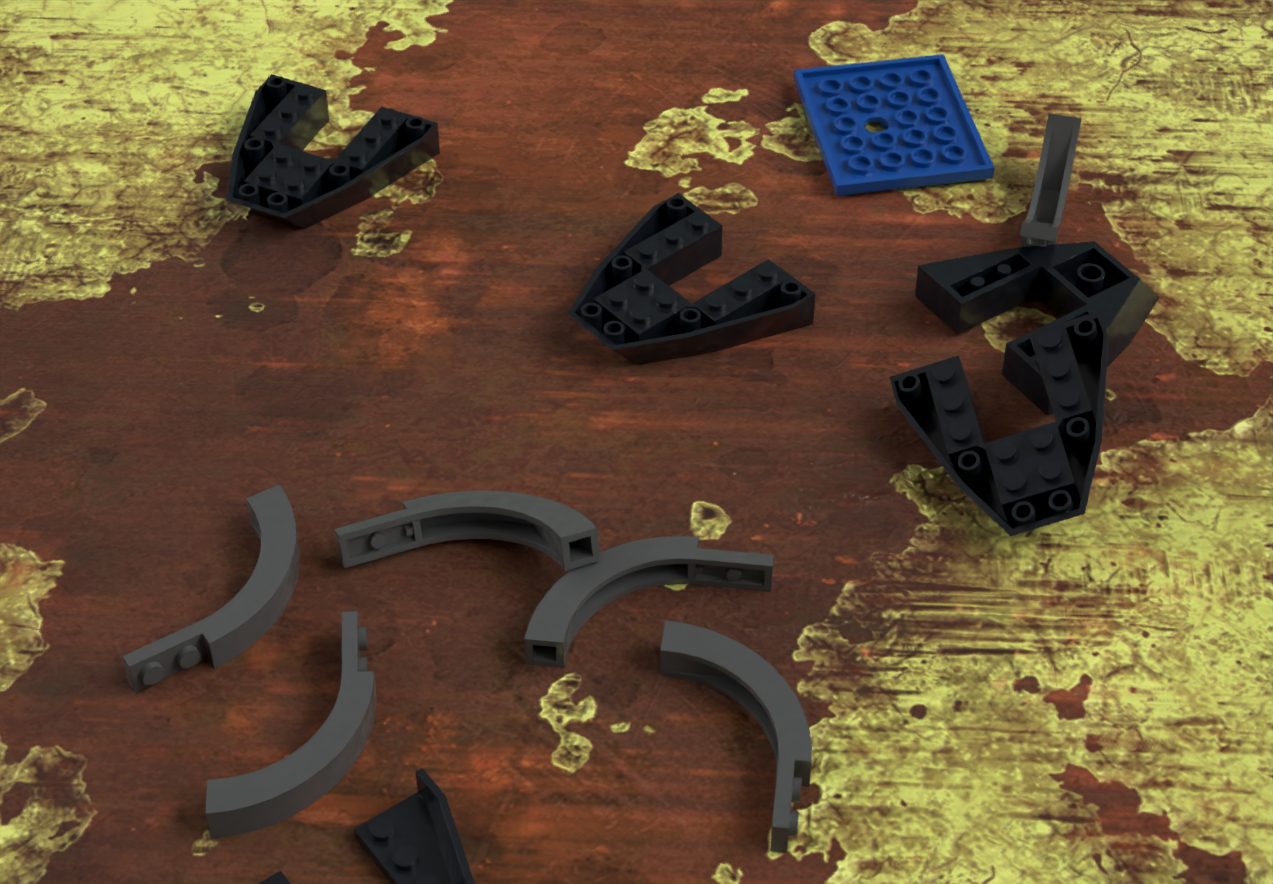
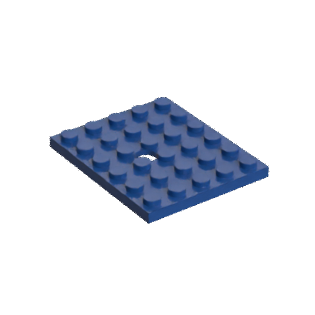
(919, 104)

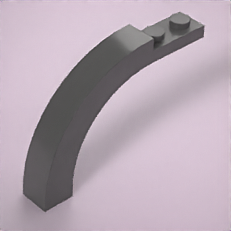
(1051, 182)
(474, 515)
(631, 569)
(246, 615)
(751, 681)
(302, 778)

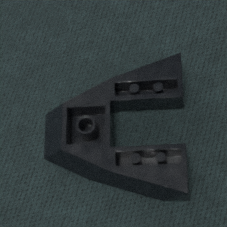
(301, 189)
(1066, 277)
(648, 322)
(1033, 473)

